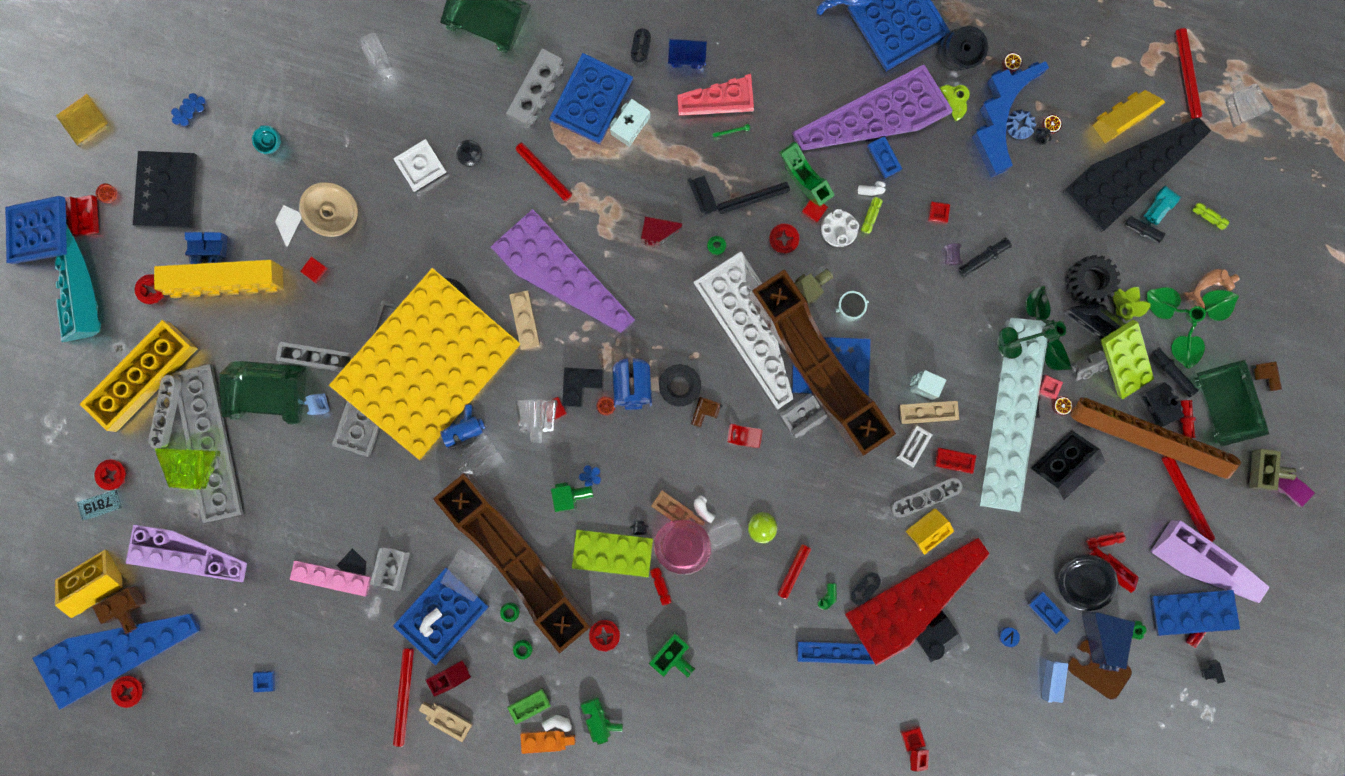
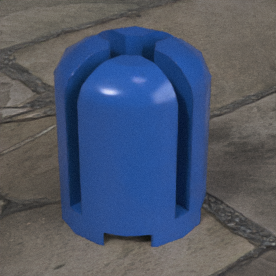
(642, 384)

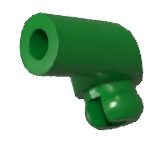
(830, 598)

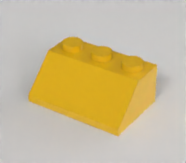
(1126, 114)
(87, 584)

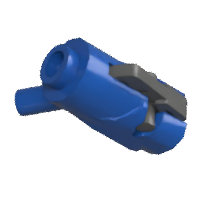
(463, 432)

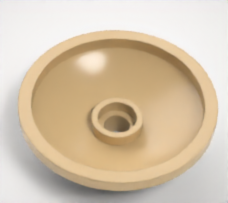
(331, 200)

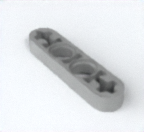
(167, 412)
(925, 495)

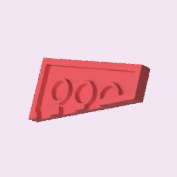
(721, 98)

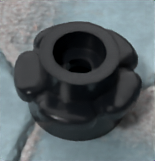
(1042, 135)
(639, 528)

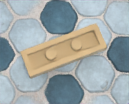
(524, 320)
(929, 412)

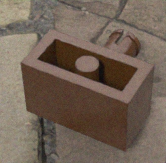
(119, 607)

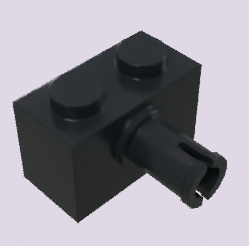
(1162, 404)

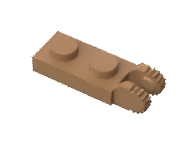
(673, 509)

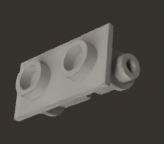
(1085, 369)

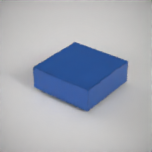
(264, 681)

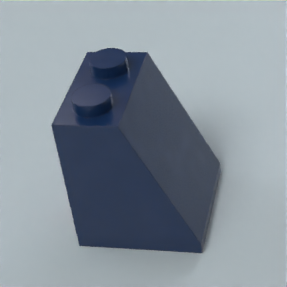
(1108, 639)

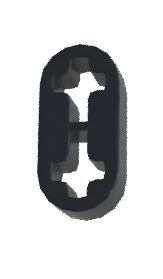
(636, 46)
(868, 591)

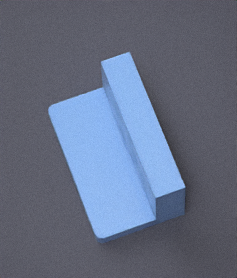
(1054, 681)

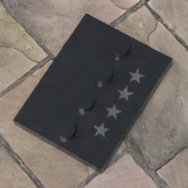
(164, 189)

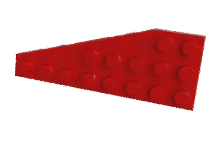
(904, 611)

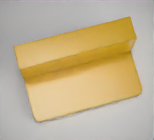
(930, 531)

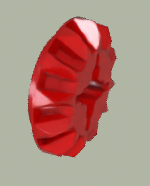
(790, 232)
(142, 293)
(102, 472)
(599, 643)
(119, 688)

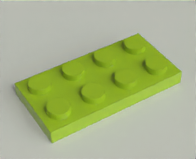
(1127, 359)
(612, 553)

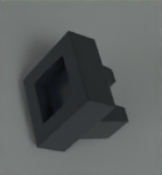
(1213, 672)

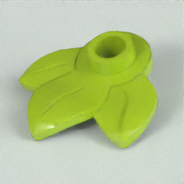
(957, 104)
(1130, 302)

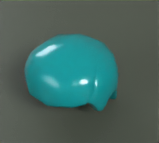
(266, 139)

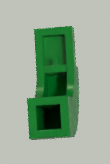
(807, 180)

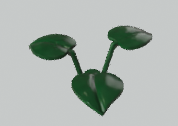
(1037, 306)

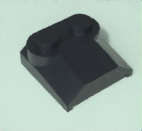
(938, 638)

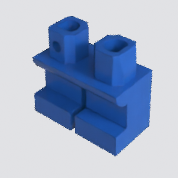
(206, 246)

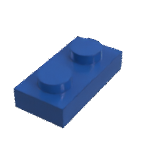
(884, 157)
(1048, 612)

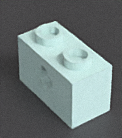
(629, 132)
(927, 385)

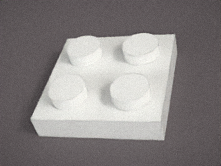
(419, 165)

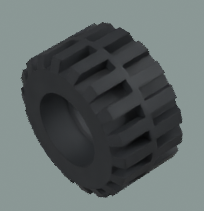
(1103, 269)

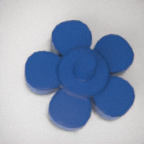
(194, 103)
(181, 116)
(591, 475)

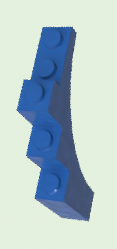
(992, 137)

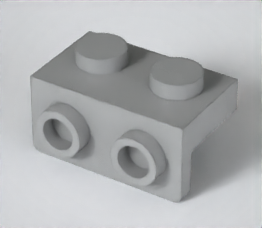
(803, 416)
(390, 568)

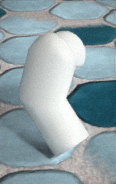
(879, 188)
(701, 511)
(428, 620)
(559, 722)

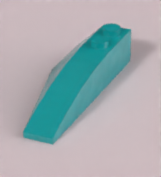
(77, 301)

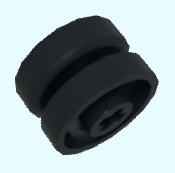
(963, 48)

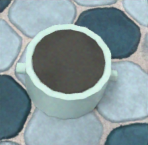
(851, 306)

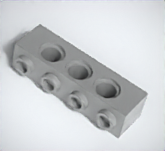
(544, 62)
(312, 356)

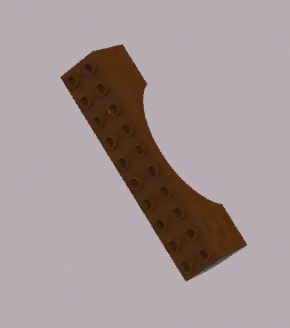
(844, 402)
(537, 587)

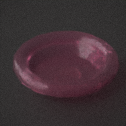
(682, 546)

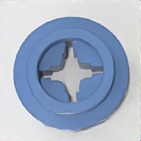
(1023, 132)

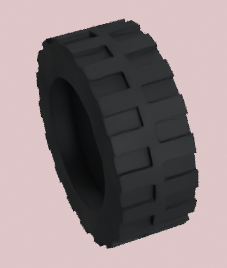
(665, 385)

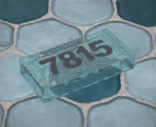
(99, 505)

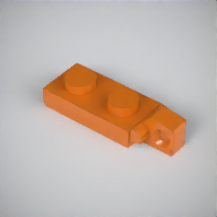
(545, 741)

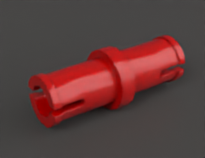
(1188, 419)

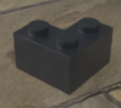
(578, 380)

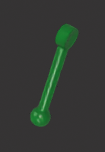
(746, 127)

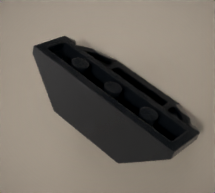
(1095, 319)

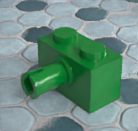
(566, 496)
(671, 655)

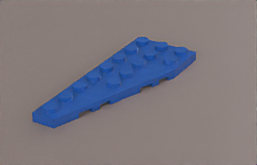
(95, 659)

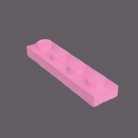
(330, 578)

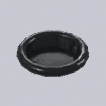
(1088, 582)

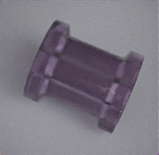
(953, 254)

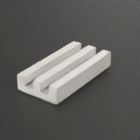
(906, 459)

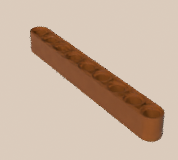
(1155, 438)

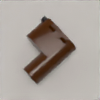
(1270, 372)
(705, 407)

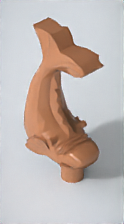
(1214, 277)

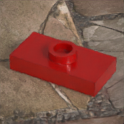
(955, 460)

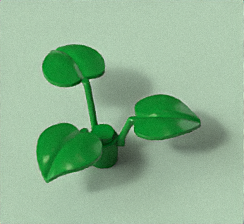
(1218, 305)

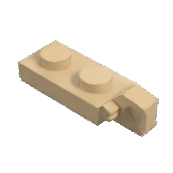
(446, 720)

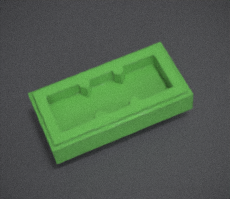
(529, 706)

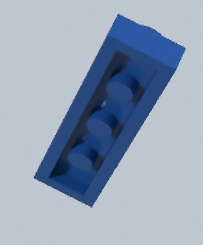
(832, 652)

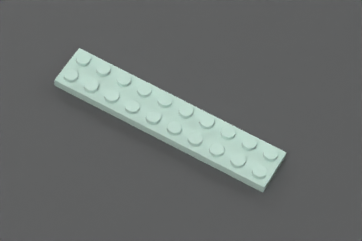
(1014, 420)

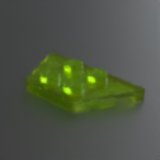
(186, 466)

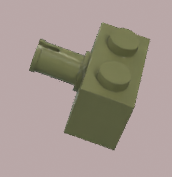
(811, 286)
(1267, 470)

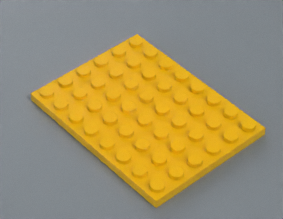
(425, 364)

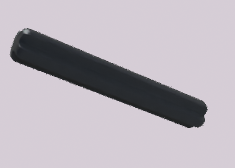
(753, 197)

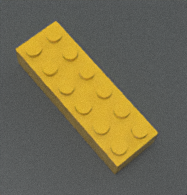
(218, 278)
(138, 376)

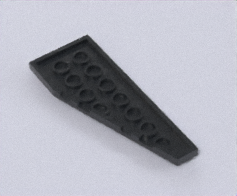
(1120, 180)

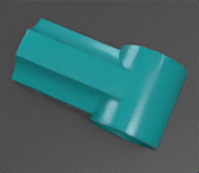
(1164, 201)

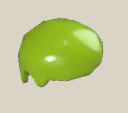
(762, 527)

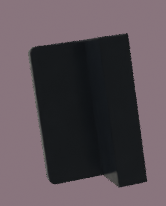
(702, 196)

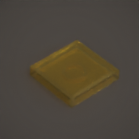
(83, 120)

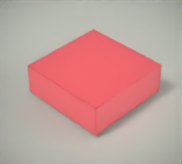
(1050, 387)

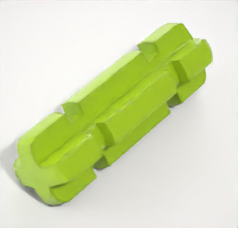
(871, 215)
(1210, 215)

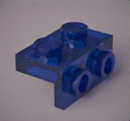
(687, 53)

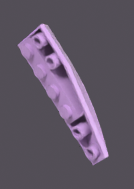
(182, 554)
(1206, 562)

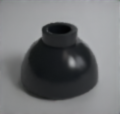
(468, 152)

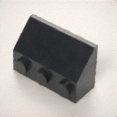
(1068, 464)

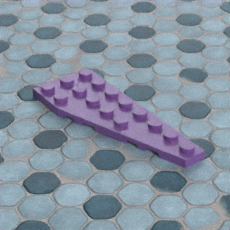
(889, 110)
(545, 261)

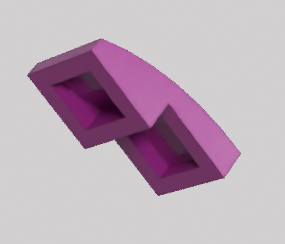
(1295, 490)

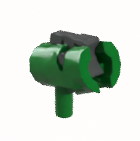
(595, 722)

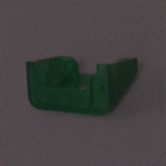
(491, 19)
(263, 390)
(1232, 403)

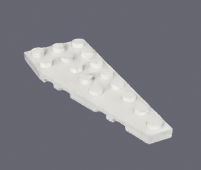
(727, 296)

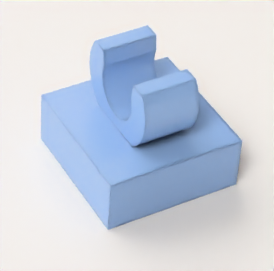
(317, 404)

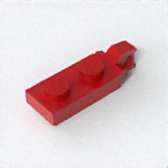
(1125, 576)

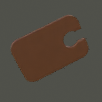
(1103, 681)

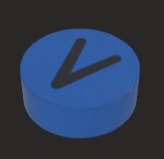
(1009, 637)

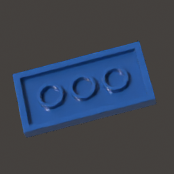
(1195, 612)

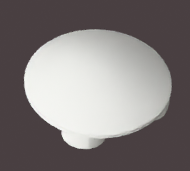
(839, 228)

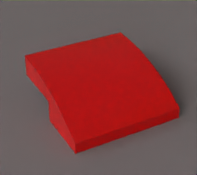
(82, 215)

